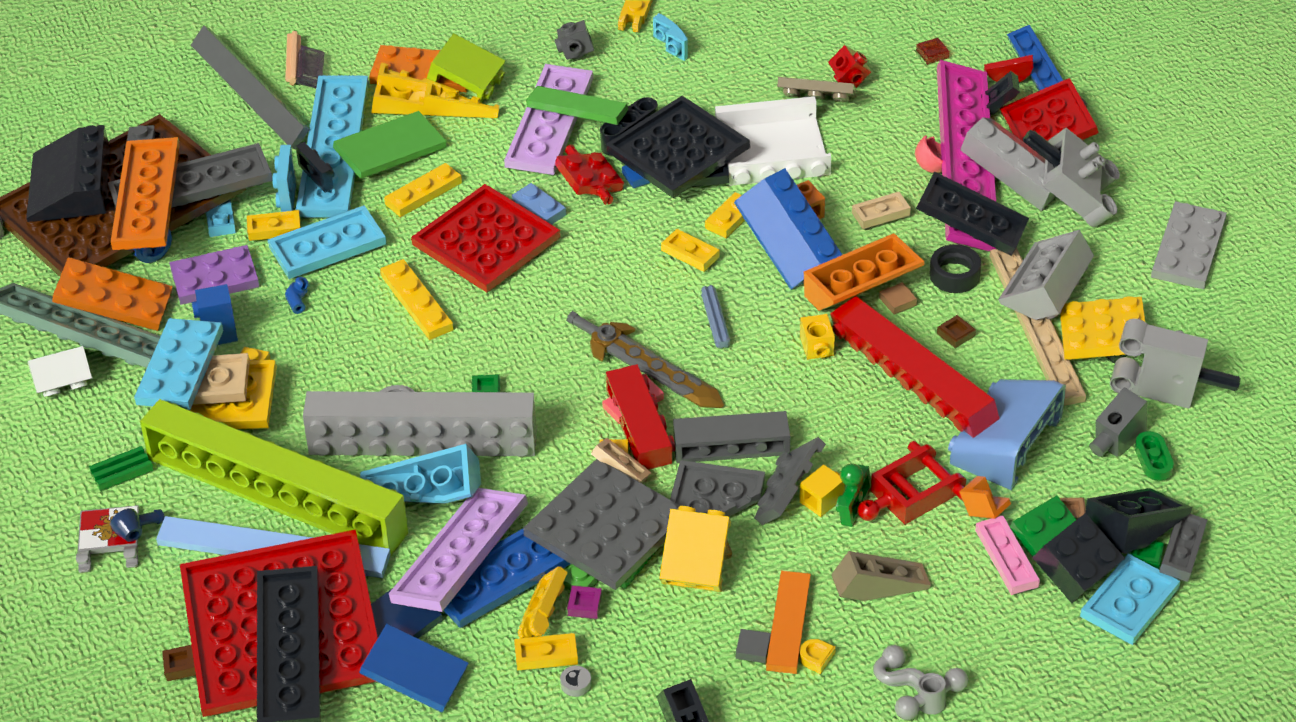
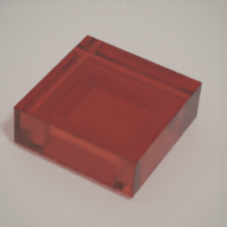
(932, 50)

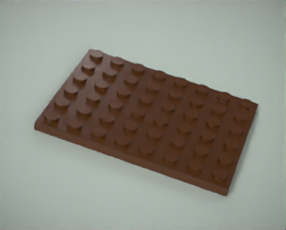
(90, 236)

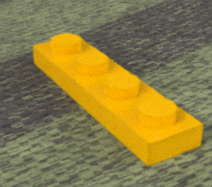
(416, 299)

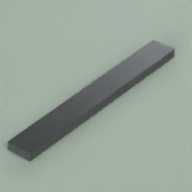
(250, 87)

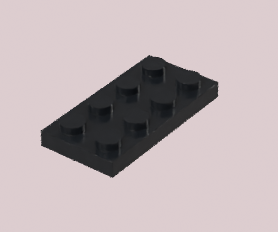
(972, 213)

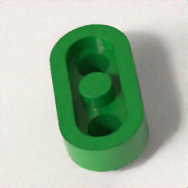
(1157, 461)

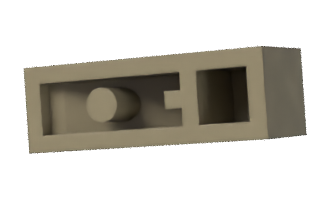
(875, 577)

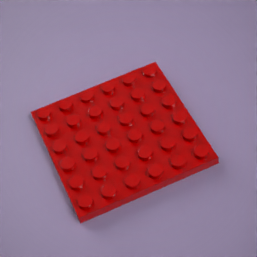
(223, 617)

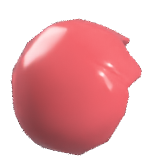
(929, 155)

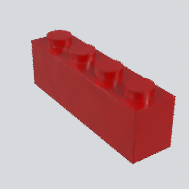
(640, 417)

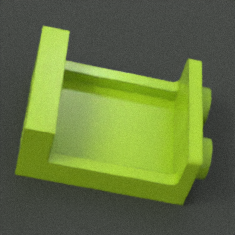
(468, 66)

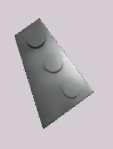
(782, 484)

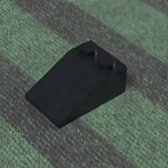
(1135, 517)

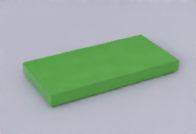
(389, 144)

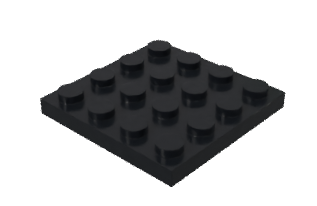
(677, 146)

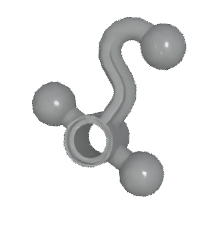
(930, 686)

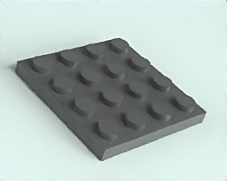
(603, 523)

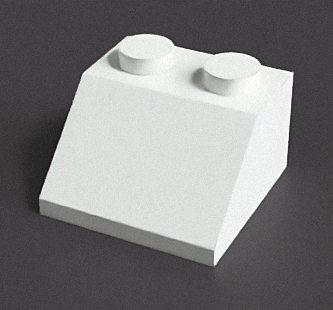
(60, 370)

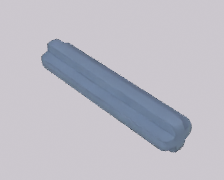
(715, 317)

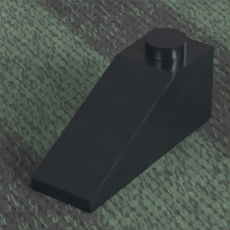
(681, 703)

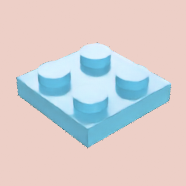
(285, 179)

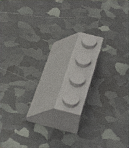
(1008, 160)
(1048, 276)

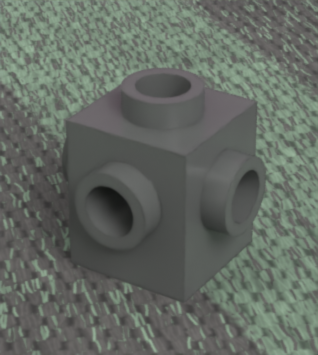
(574, 40)

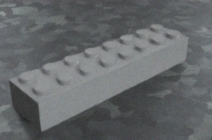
(419, 423)

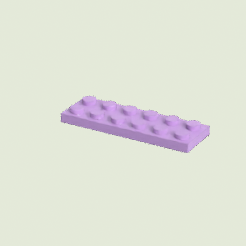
(544, 133)
(458, 549)

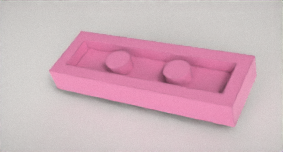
(1007, 555)

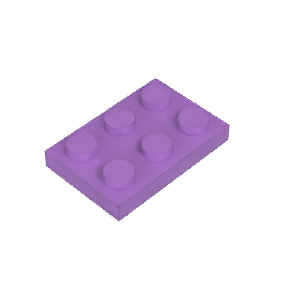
(214, 269)

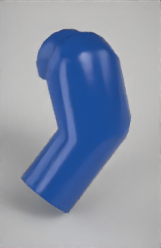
(295, 293)

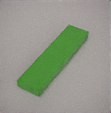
(577, 105)

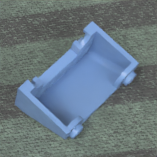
(1003, 446)

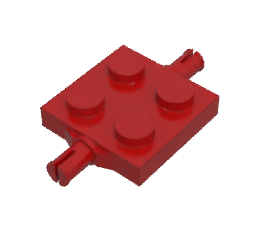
(589, 174)

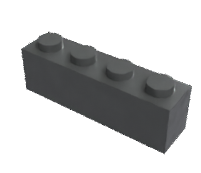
(731, 436)

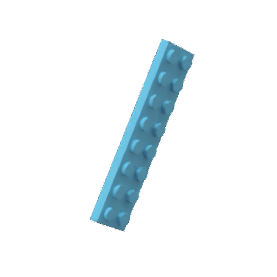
(335, 114)

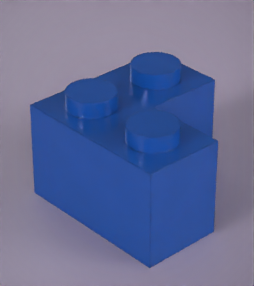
(215, 305)

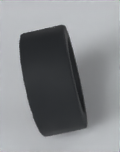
(955, 255)

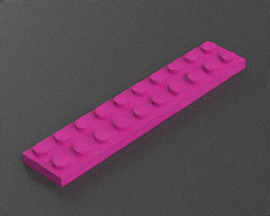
(958, 112)

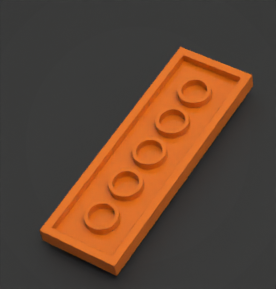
(145, 194)

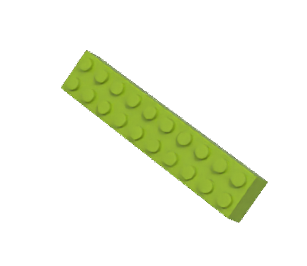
(273, 476)

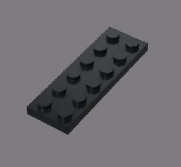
(288, 645)

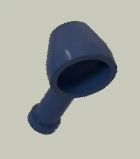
(129, 524)

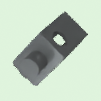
(1120, 424)

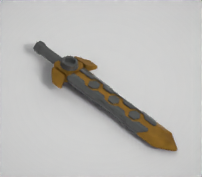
(613, 340)

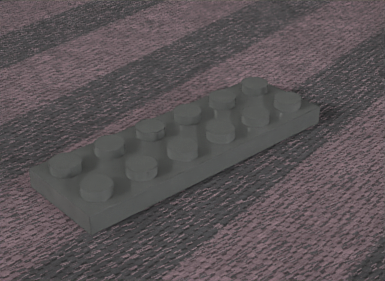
(215, 175)

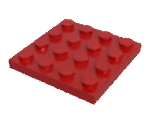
(485, 237)

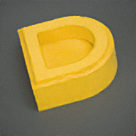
(816, 654)

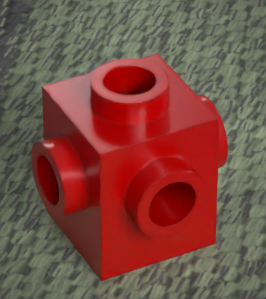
(849, 66)

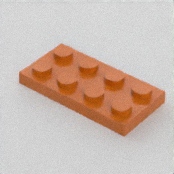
(412, 60)
(112, 294)

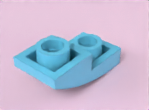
(672, 35)
(221, 224)

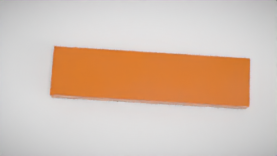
(788, 622)

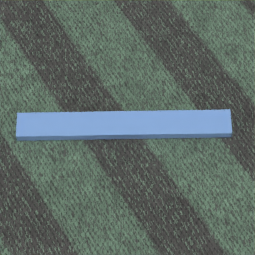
(233, 539)

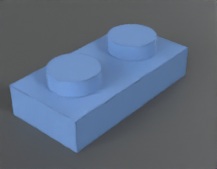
(539, 203)

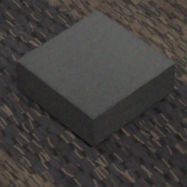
(753, 645)

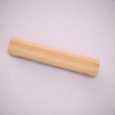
(292, 50)

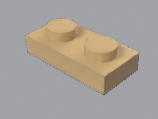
(881, 210)
(613, 455)

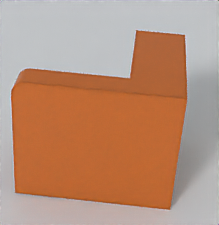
(980, 501)

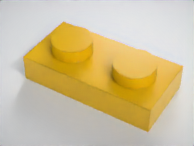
(725, 218)
(272, 224)
(690, 250)
(546, 651)

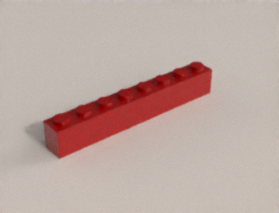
(915, 367)

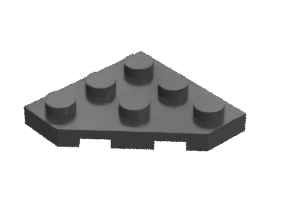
(716, 487)

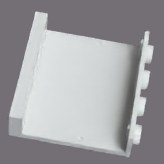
(780, 137)

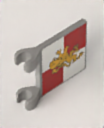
(98, 537)

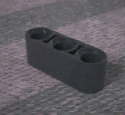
(636, 113)

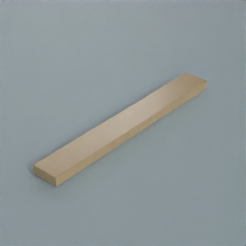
(1041, 335)

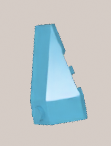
(431, 477)

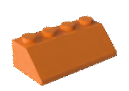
(859, 271)

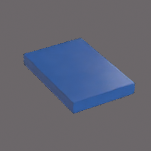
(414, 668)

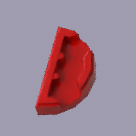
(1020, 66)

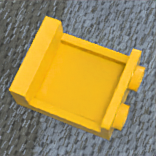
(695, 549)

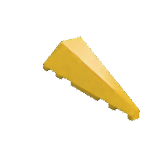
(405, 95)

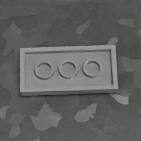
(1189, 245)

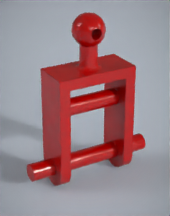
(918, 503)

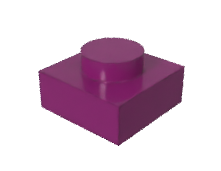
(584, 602)

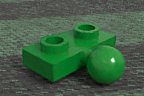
(858, 486)

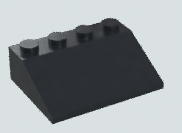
(70, 176)

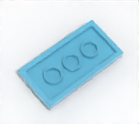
(326, 242)
(179, 362)

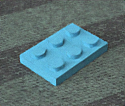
(1130, 599)

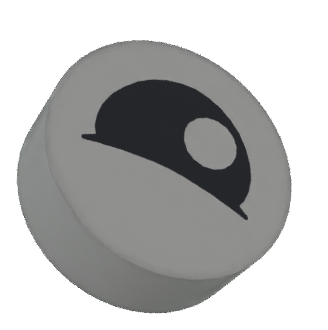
(575, 681)

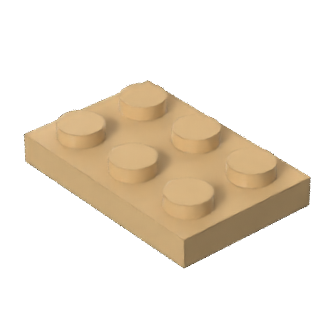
(224, 380)

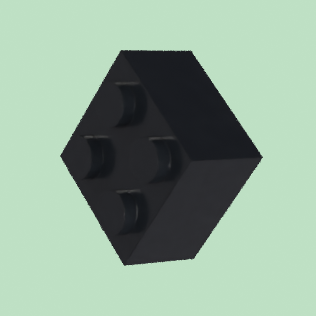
(1078, 557)

